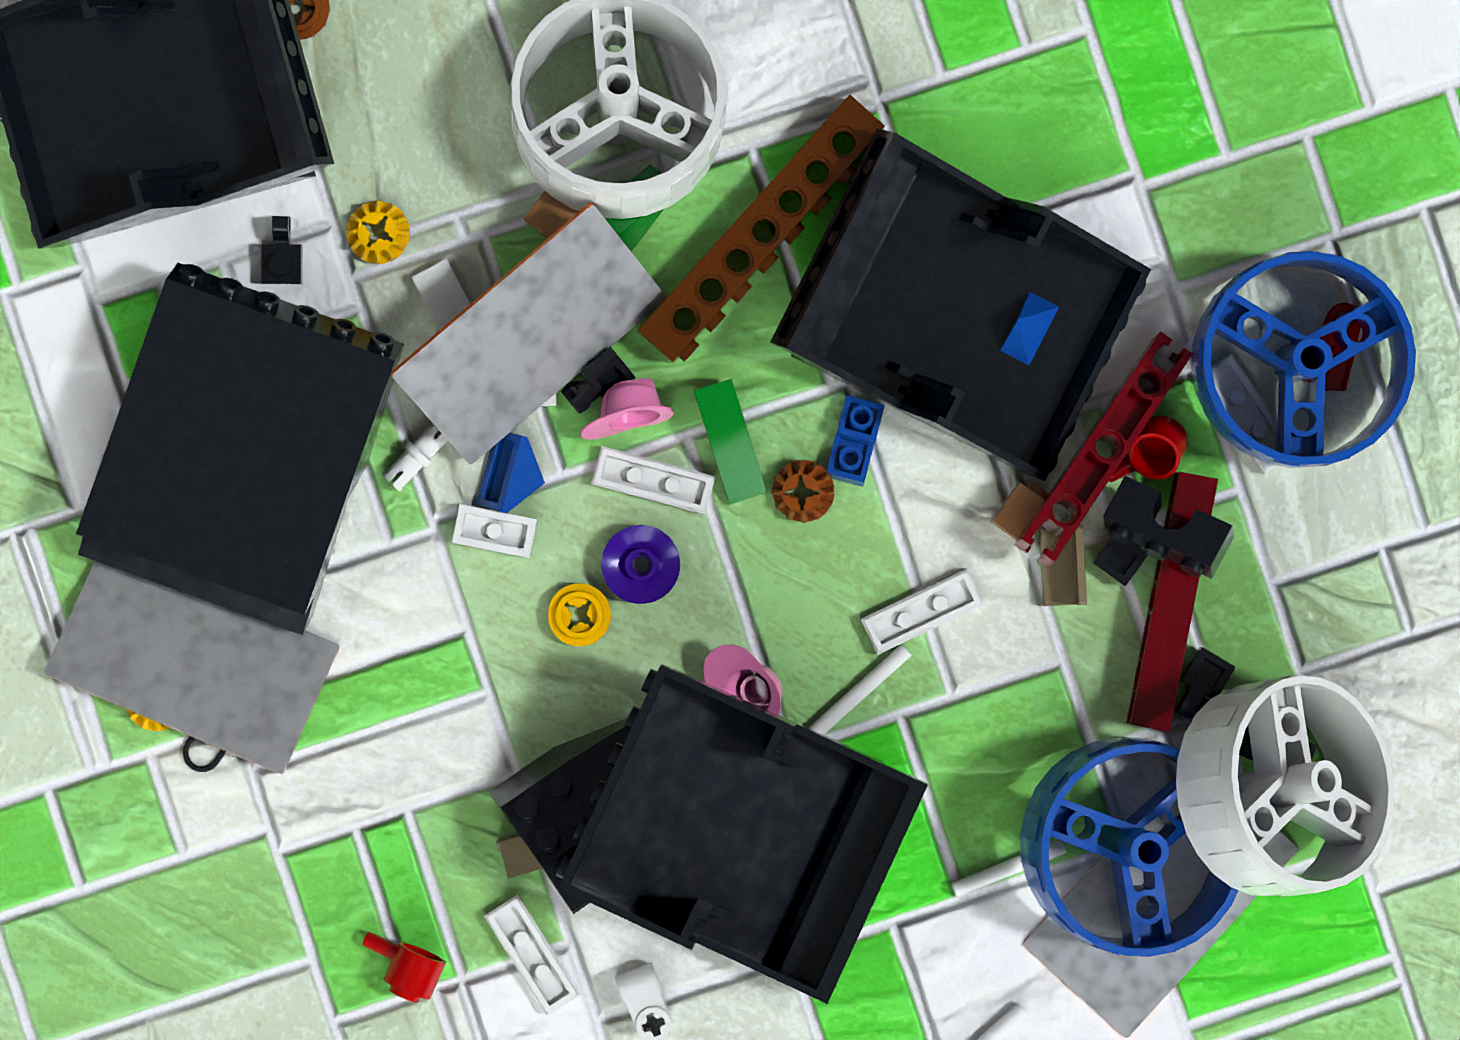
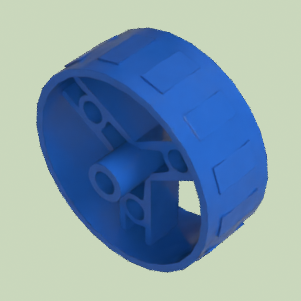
(1378, 317)
(1126, 846)

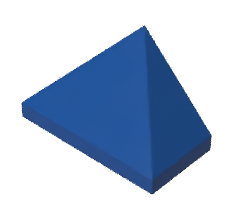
(1029, 328)
(509, 474)

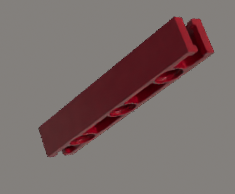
(1119, 428)
(1168, 614)

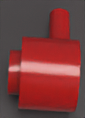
(1156, 450)
(412, 970)

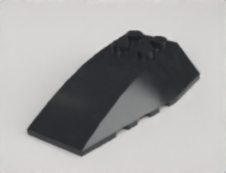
(553, 796)

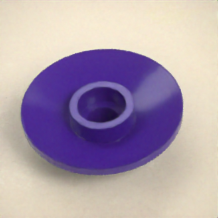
(619, 569)

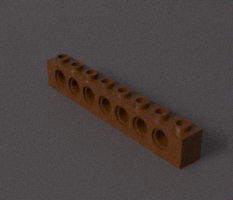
(848, 119)

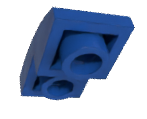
(854, 440)

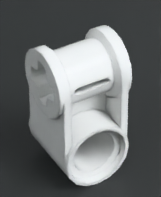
(644, 995)

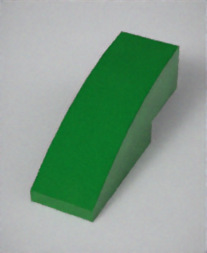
(730, 441)

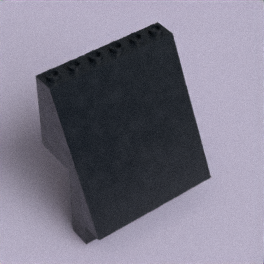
(152, 109)
(925, 288)
(238, 447)
(741, 833)

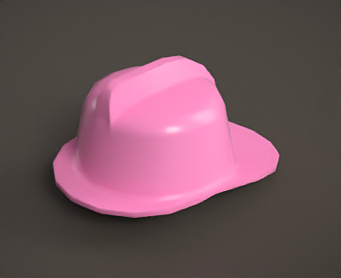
(627, 407)
(743, 676)

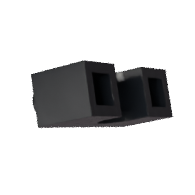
(1195, 547)

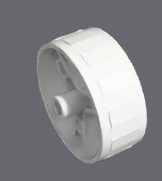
(617, 104)
(1338, 799)

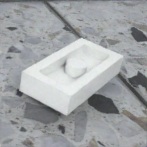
(494, 531)

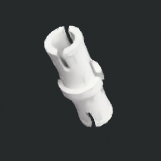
(415, 457)

